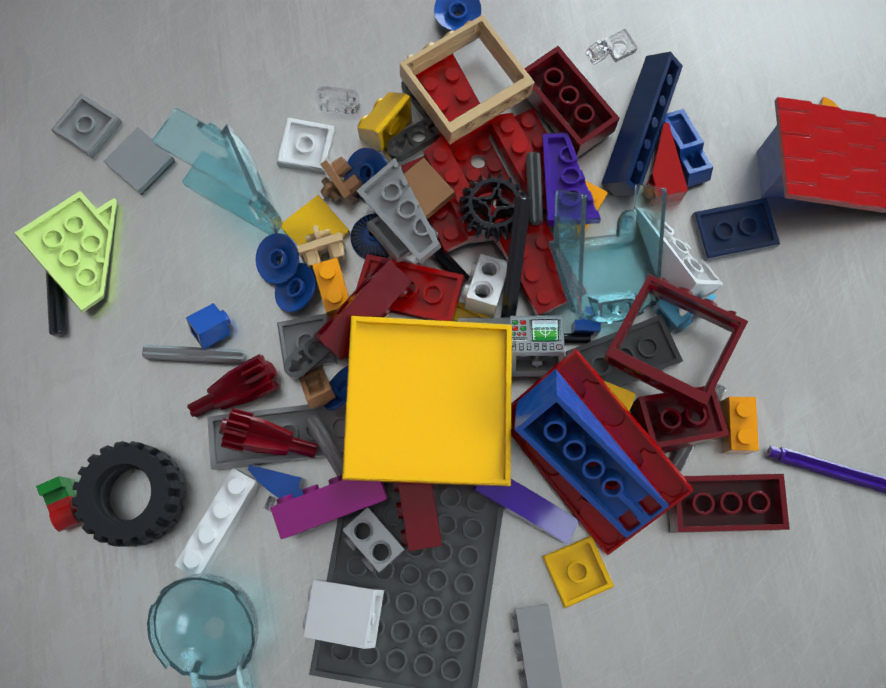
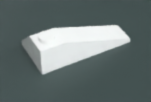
(683, 269)

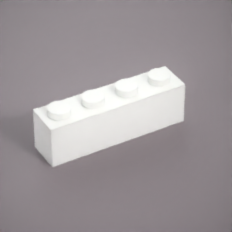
(218, 523)

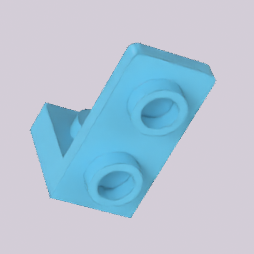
(671, 314)

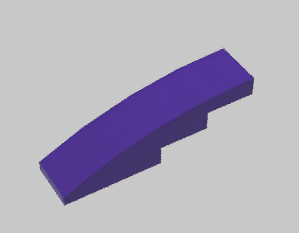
(532, 509)

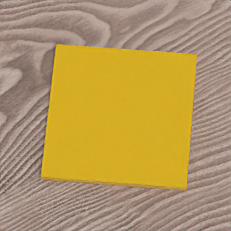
(428, 402)

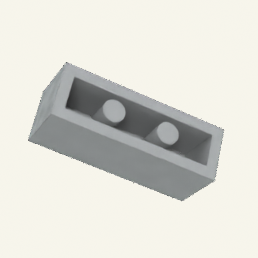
(536, 647)

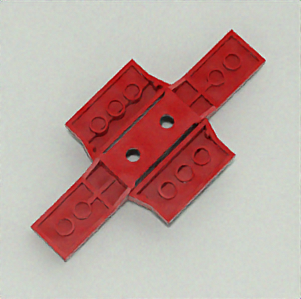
(514, 138)

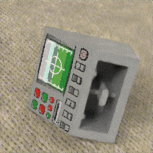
(536, 344)

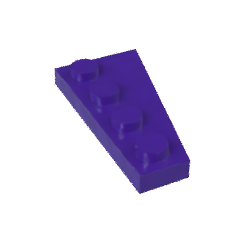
(564, 173)

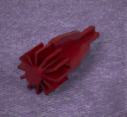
(238, 386)
(261, 436)

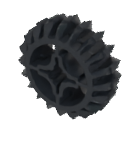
(471, 202)

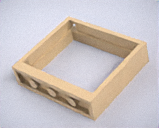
(488, 109)

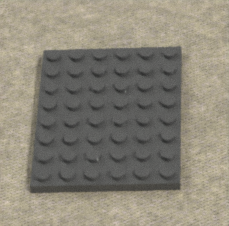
(431, 597)

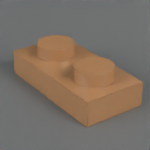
(317, 388)

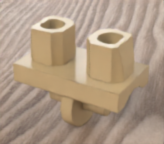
(321, 243)

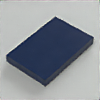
(735, 229)

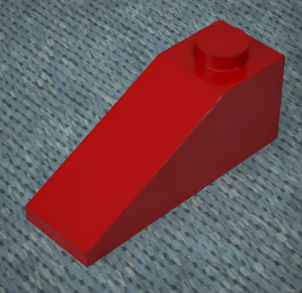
(666, 167)

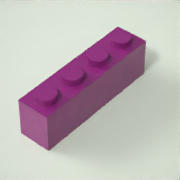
(324, 504)

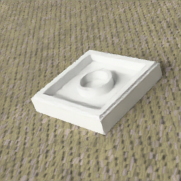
(305, 145)

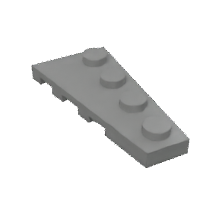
(398, 208)

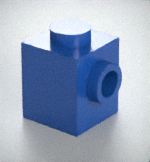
(209, 325)

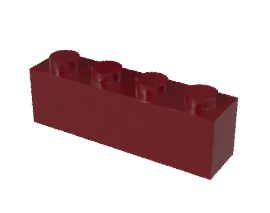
(369, 299)
(419, 516)

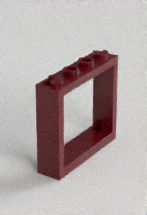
(658, 379)

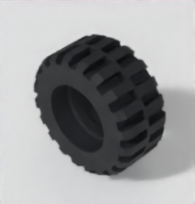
(96, 486)

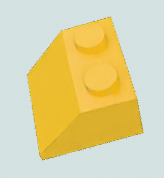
(386, 120)

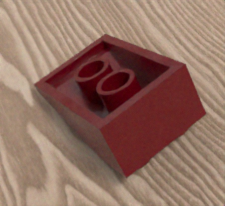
(677, 424)

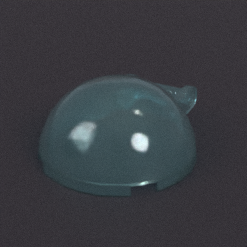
(205, 630)

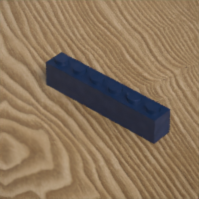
(642, 124)

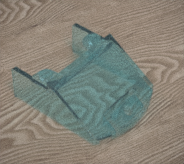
(220, 168)
(608, 271)

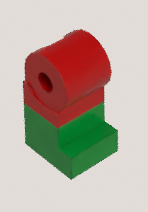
(58, 499)

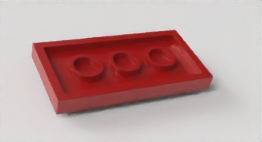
(430, 294)

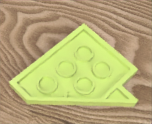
(74, 247)

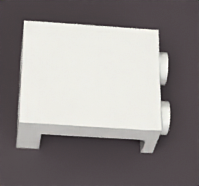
(343, 614)

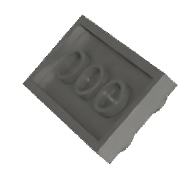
(646, 341)

